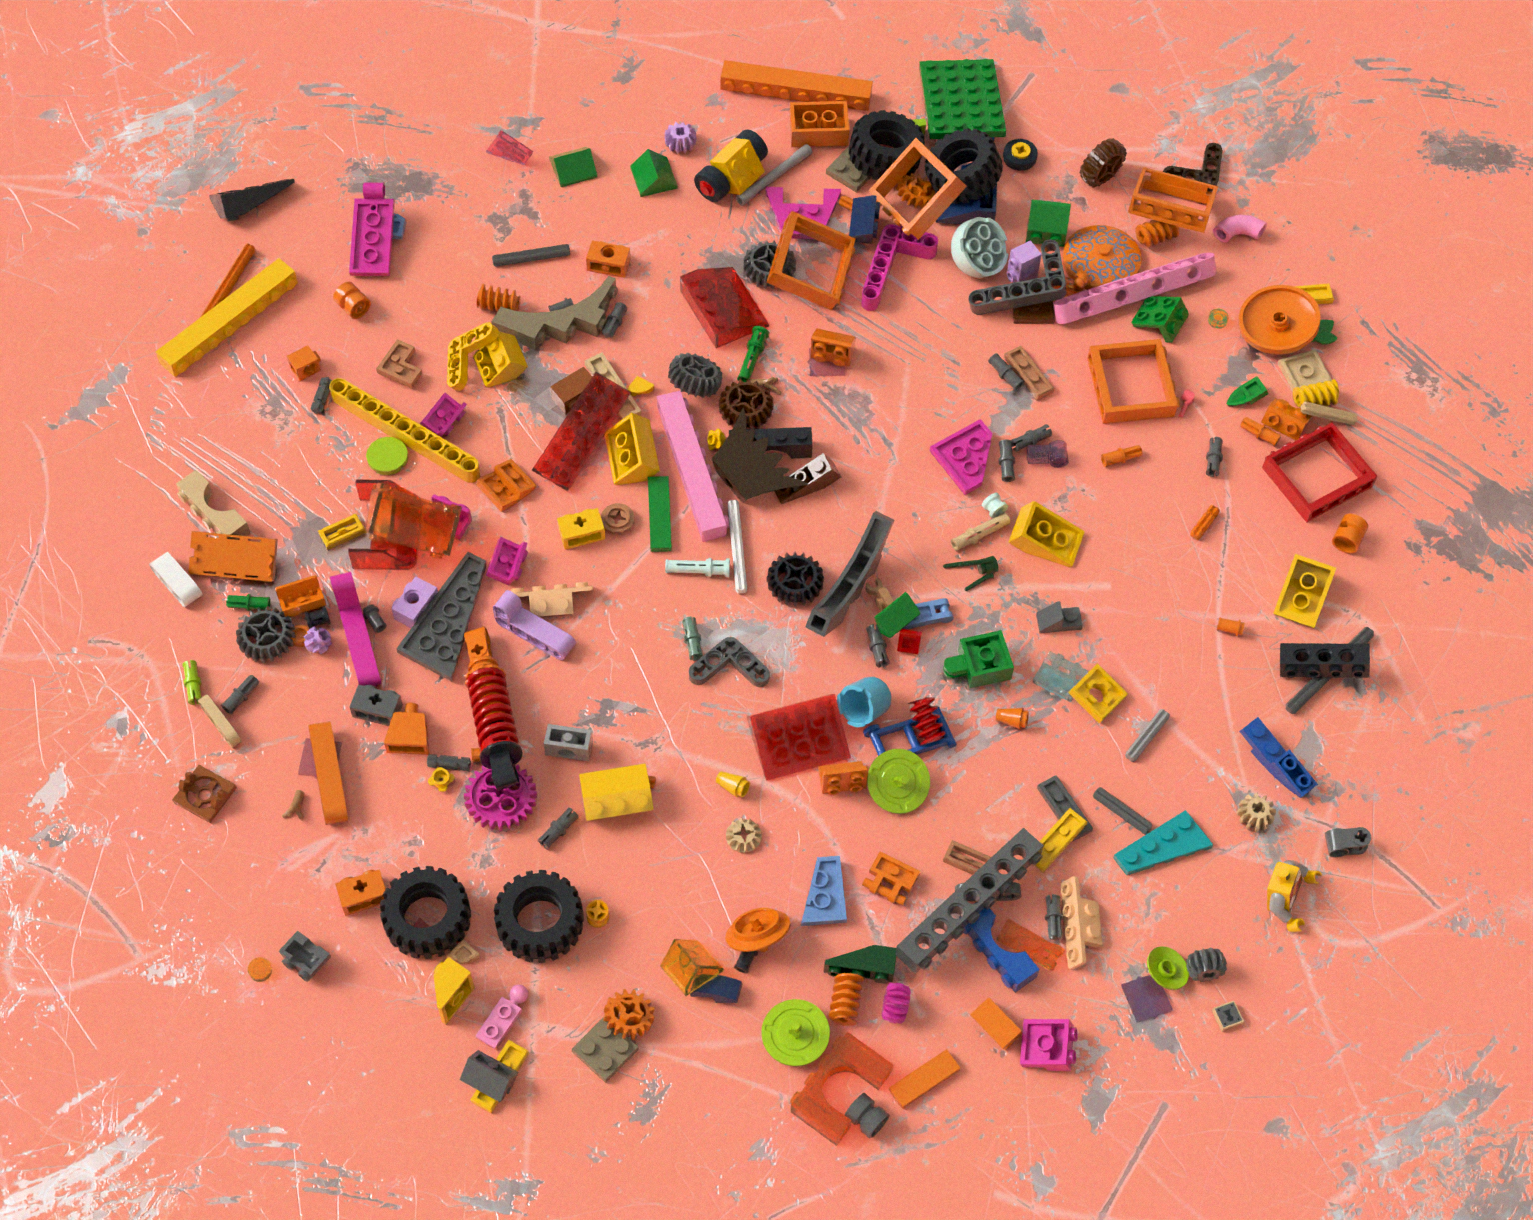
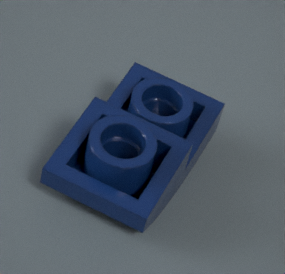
(721, 988)

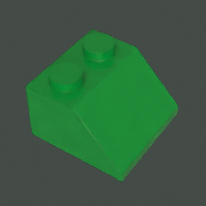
(1048, 222)

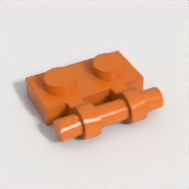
(893, 872)

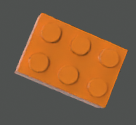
(819, 123)

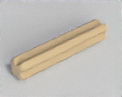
(1328, 413)

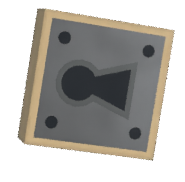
(1227, 1016)

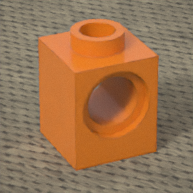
(304, 362)

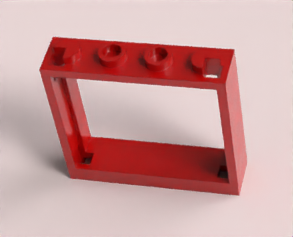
(1365, 475)

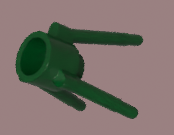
(985, 566)

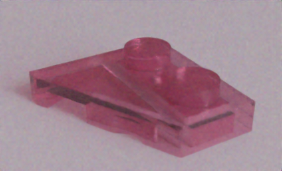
(509, 149)

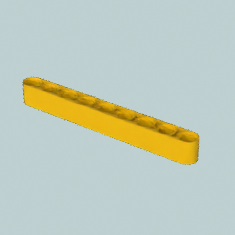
(362, 404)

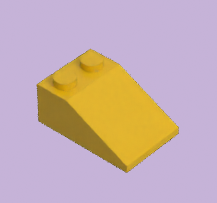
(1046, 535)
(1304, 590)

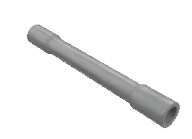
(797, 157)

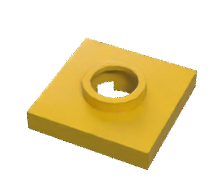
(1110, 689)

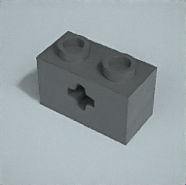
(375, 704)

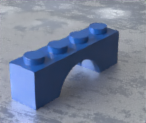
(1014, 968)

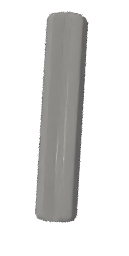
(1147, 735)

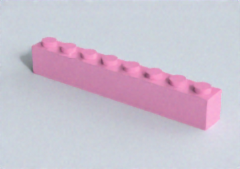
(692, 467)

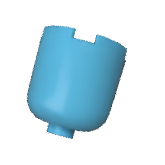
(864, 701)

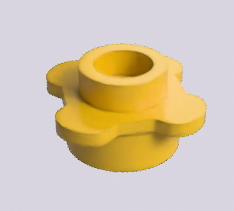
(715, 439)
(441, 773)

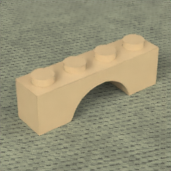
(197, 492)

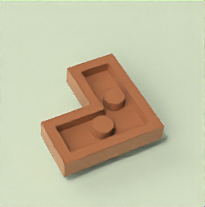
(396, 365)

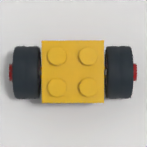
(733, 167)

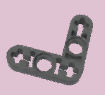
(732, 657)

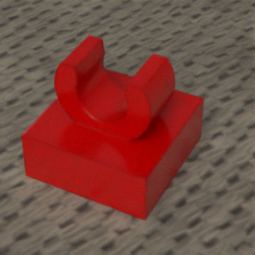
(909, 641)

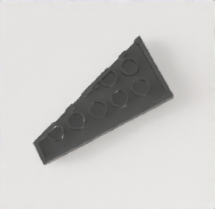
(439, 632)

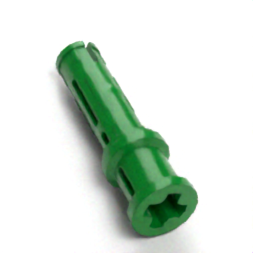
(754, 348)

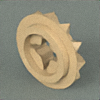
(752, 840)

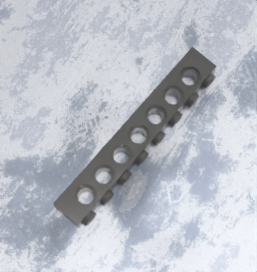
(1021, 844)

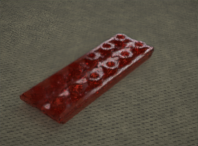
(581, 431)

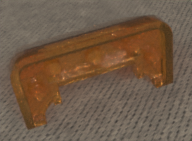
(412, 521)

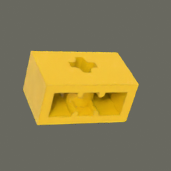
(581, 528)

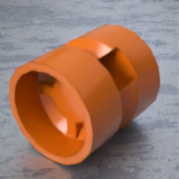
(351, 300)
(1350, 533)

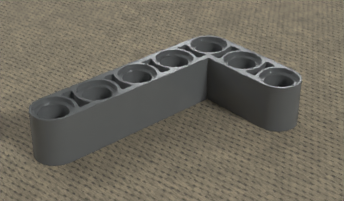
(1025, 287)

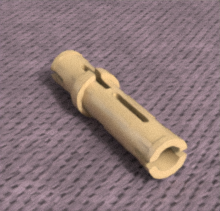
(960, 541)

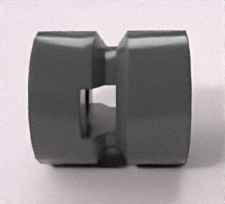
(869, 1117)

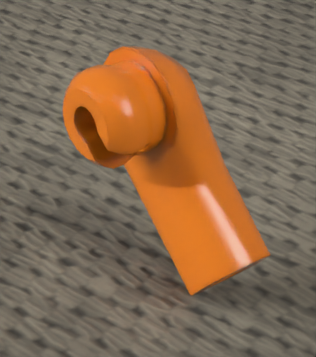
(1082, 278)

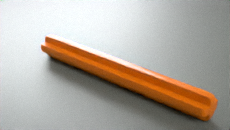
(231, 277)

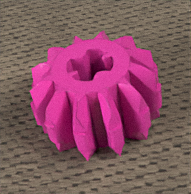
(896, 1003)

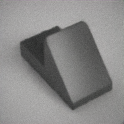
(1058, 619)

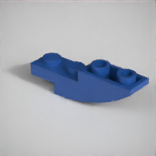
(1276, 759)

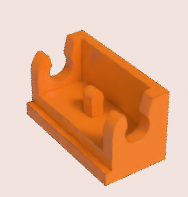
(996, 1024)

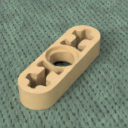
(219, 721)

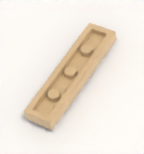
(601, 365)

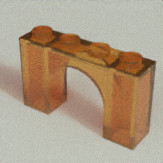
(848, 1056)

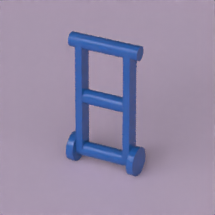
(875, 732)

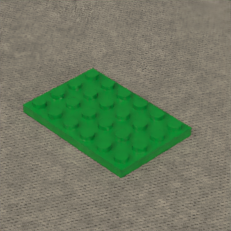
(961, 97)

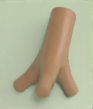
(768, 383)
(295, 805)

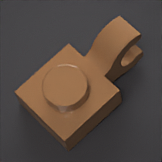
(882, 594)

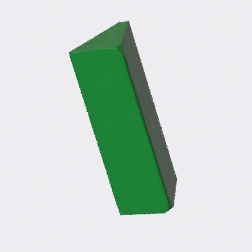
(896, 615)

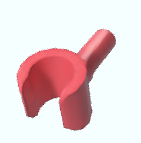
(1188, 397)

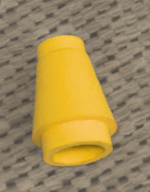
(733, 783)

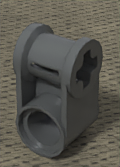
(1347, 841)

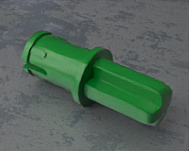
(248, 602)

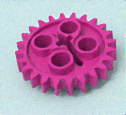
(494, 813)

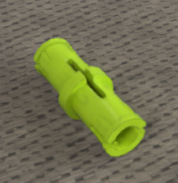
(192, 681)

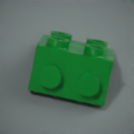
(1162, 313)

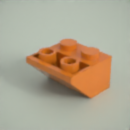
(832, 347)

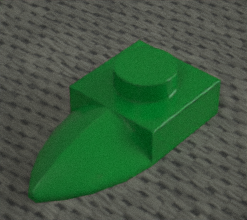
(1248, 392)

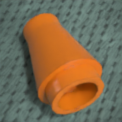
(1014, 717)

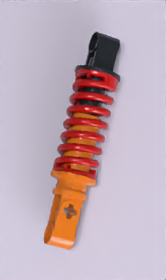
(492, 711)

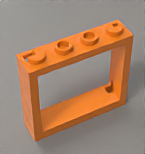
(934, 207)
(1171, 212)
(825, 235)
(1138, 411)

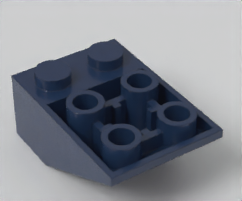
(962, 212)

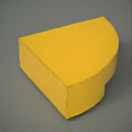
(640, 386)

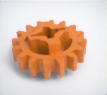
(915, 190)
(629, 1015)

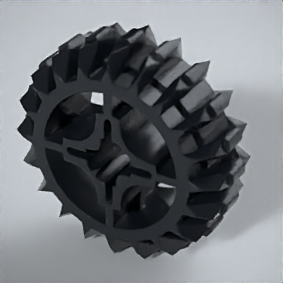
(796, 571)

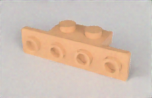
(552, 601)
(1080, 922)

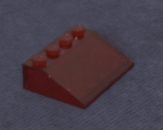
(721, 304)
(798, 736)

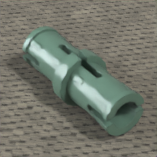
(692, 638)

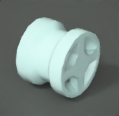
(994, 505)

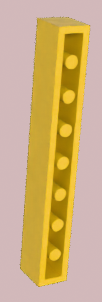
(226, 317)

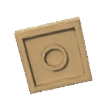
(1303, 369)

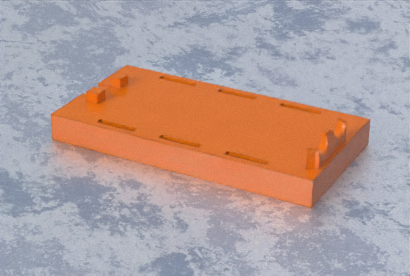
(233, 556)

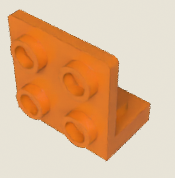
(843, 777)

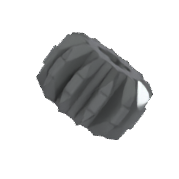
(1206, 964)

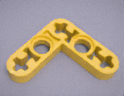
(460, 348)

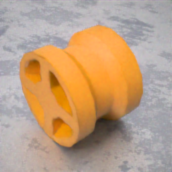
(595, 909)

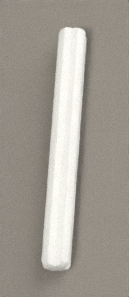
(737, 546)

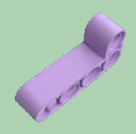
(531, 628)

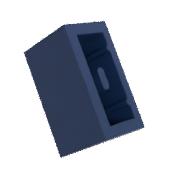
(863, 217)

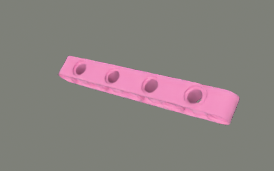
(1134, 288)

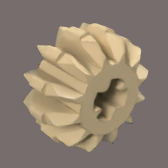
(1247, 812)

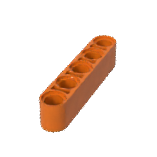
(328, 773)

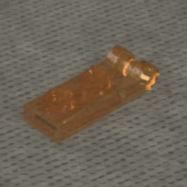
(1023, 940)

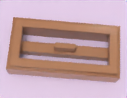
(967, 850)

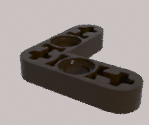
(1202, 175)

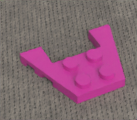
(816, 212)

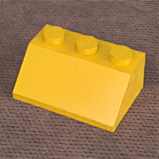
(631, 450)
(616, 792)

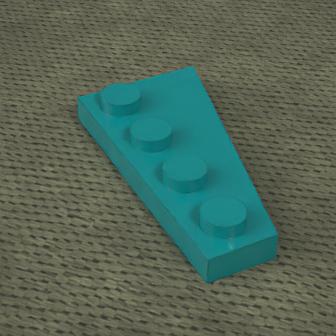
(1169, 841)

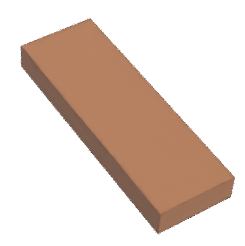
(1029, 373)

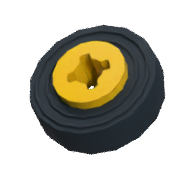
(1021, 161)

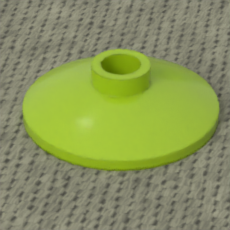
(1167, 968)

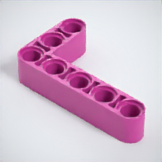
(891, 242)
(355, 629)

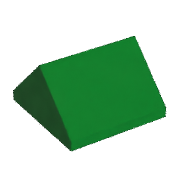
(574, 166)
(653, 173)

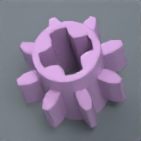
(317, 640)

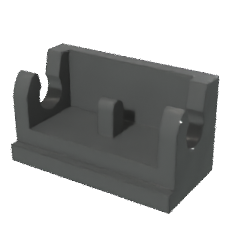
(488, 1075)

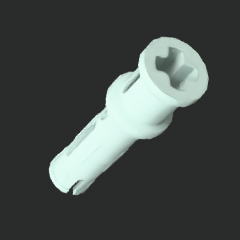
(708, 567)

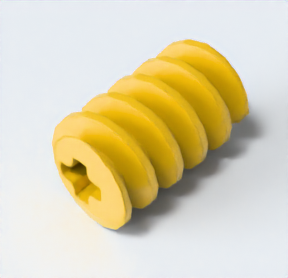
(1317, 393)

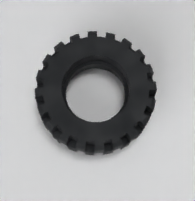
(884, 129)
(963, 148)
(419, 885)
(532, 889)

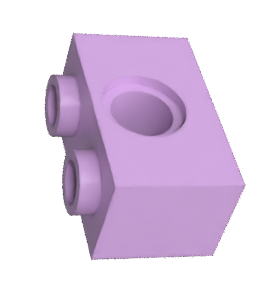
(1023, 263)
(418, 591)

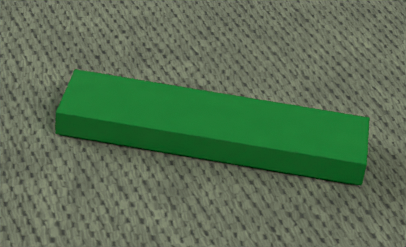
(659, 514)

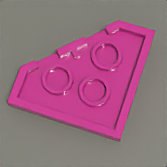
(965, 455)

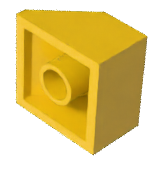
(452, 987)

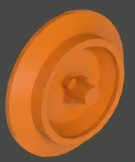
(757, 930)

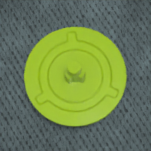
(898, 781)
(795, 1032)

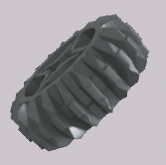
(757, 266)
(695, 375)
(262, 627)

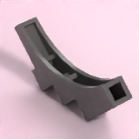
(833, 607)

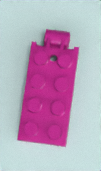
(372, 232)

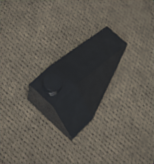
(239, 202)

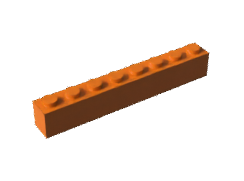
(795, 84)

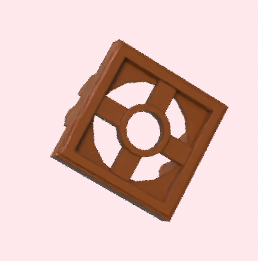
(217, 803)

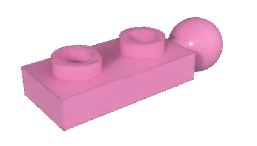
(502, 1017)

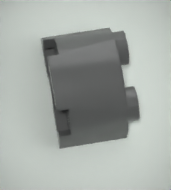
(303, 956)

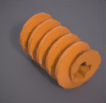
(1155, 231)
(495, 300)
(844, 998)

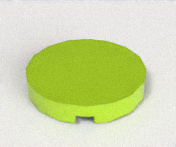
(387, 455)

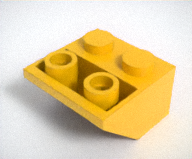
(500, 360)

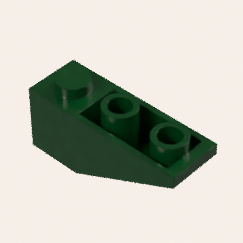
(869, 962)

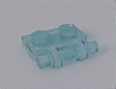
(1057, 681)

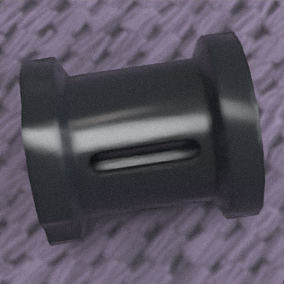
(317, 617)

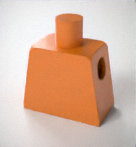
(408, 732)

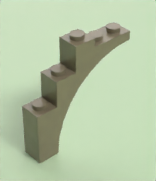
(560, 324)

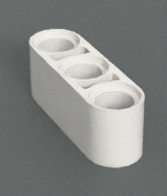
(175, 579)

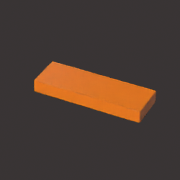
(924, 1078)

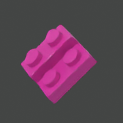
(1048, 1044)

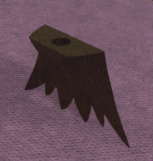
(746, 466)

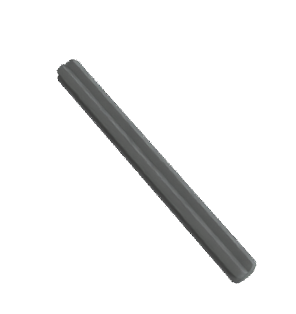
(1316, 684)

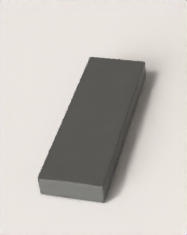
(1060, 801)

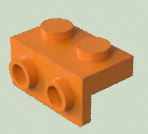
(1286, 418)
(300, 596)

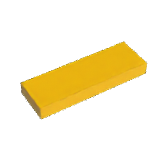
(1060, 837)
(513, 1057)

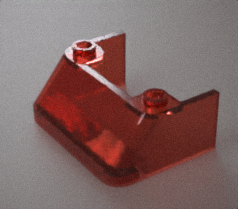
(383, 554)

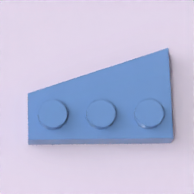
(826, 894)

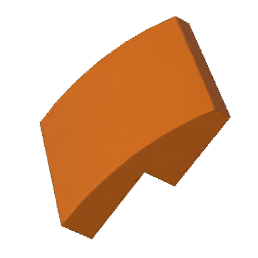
(506, 485)

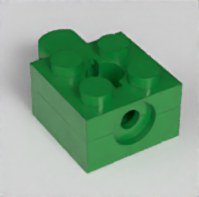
(974, 660)

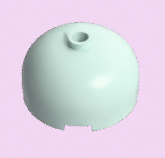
(979, 247)

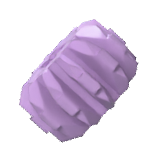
(680, 137)

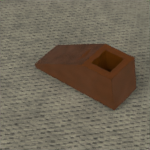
(817, 473)

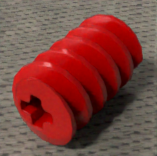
(927, 720)

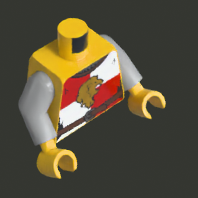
(1284, 889)

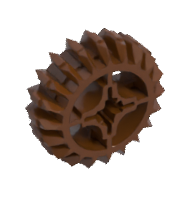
(1103, 162)
(748, 396)

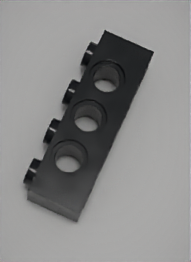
(1324, 660)

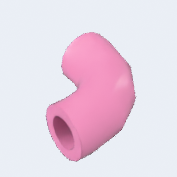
(1237, 225)

